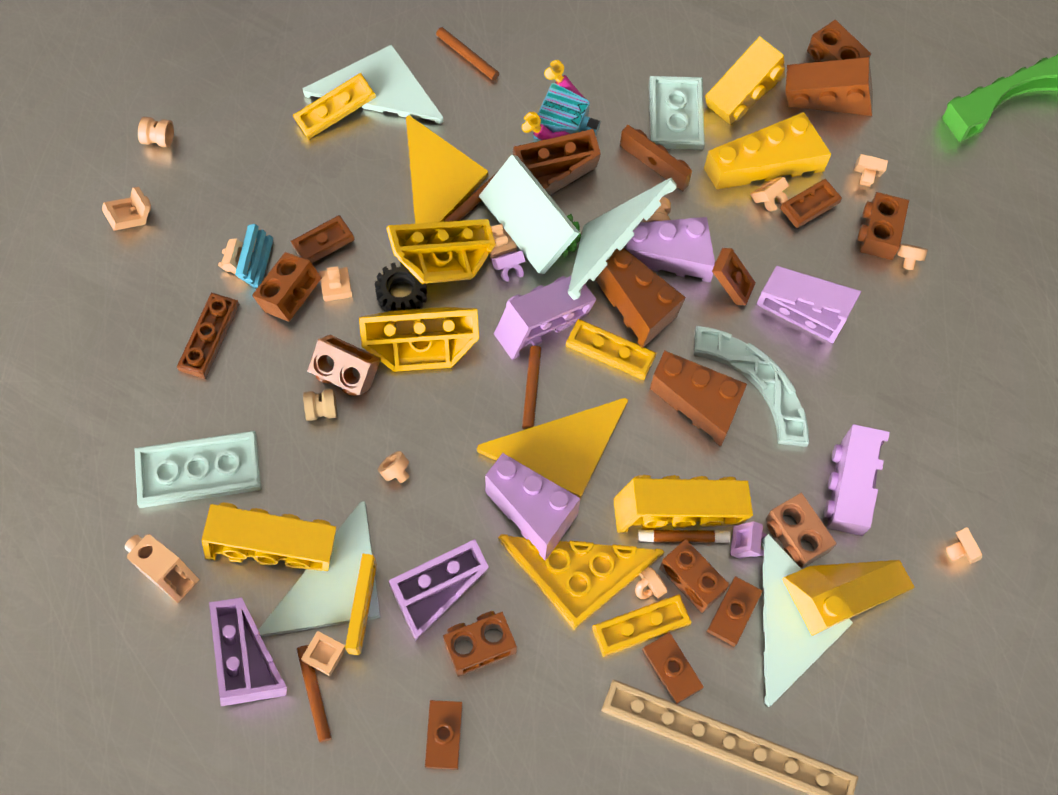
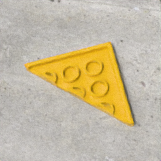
(439, 174)
(563, 448)
(580, 574)

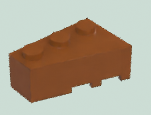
(831, 86)
(560, 159)
(640, 295)
(698, 393)

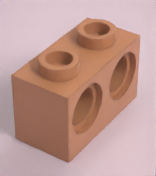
(807, 528)

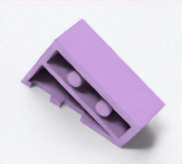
(675, 247)
(808, 302)
(540, 312)
(855, 480)
(532, 502)
(436, 585)
(241, 657)

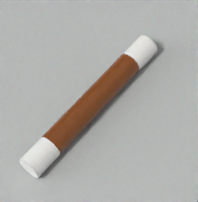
(693, 536)

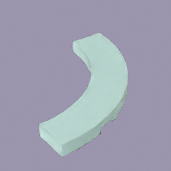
(766, 377)

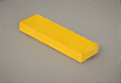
(334, 106)
(611, 349)
(361, 604)
(641, 625)

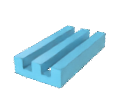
(256, 258)

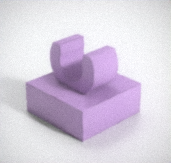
(509, 261)
(747, 540)

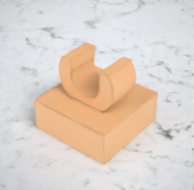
(869, 167)
(770, 190)
(503, 242)
(231, 255)
(335, 283)
(965, 546)
(323, 653)

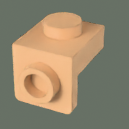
(128, 211)

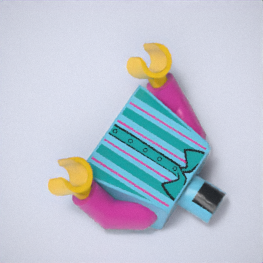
(562, 110)

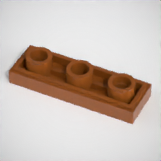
(655, 157)
(203, 348)

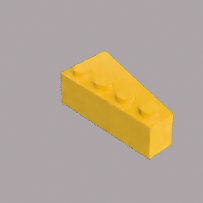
(768, 153)
(682, 502)
(267, 537)

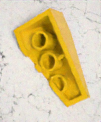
(841, 591)

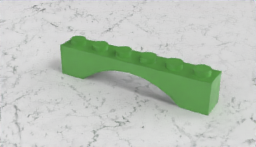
(971, 113)

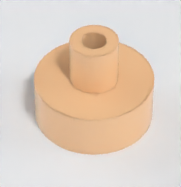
(911, 254)
(394, 467)

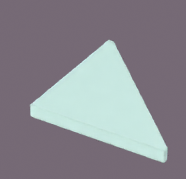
(390, 80)
(612, 231)
(327, 596)
(788, 641)

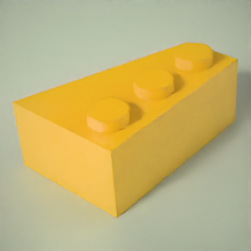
(746, 81)

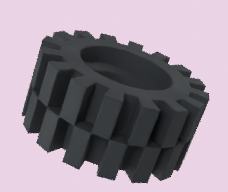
(397, 275)

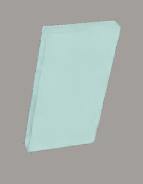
(528, 214)
(197, 469)

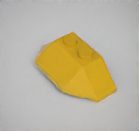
(442, 249)
(420, 336)

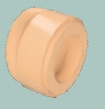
(653, 582)

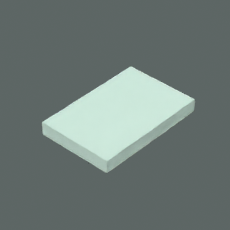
(677, 112)

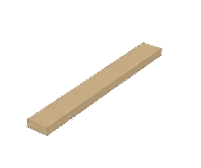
(727, 742)

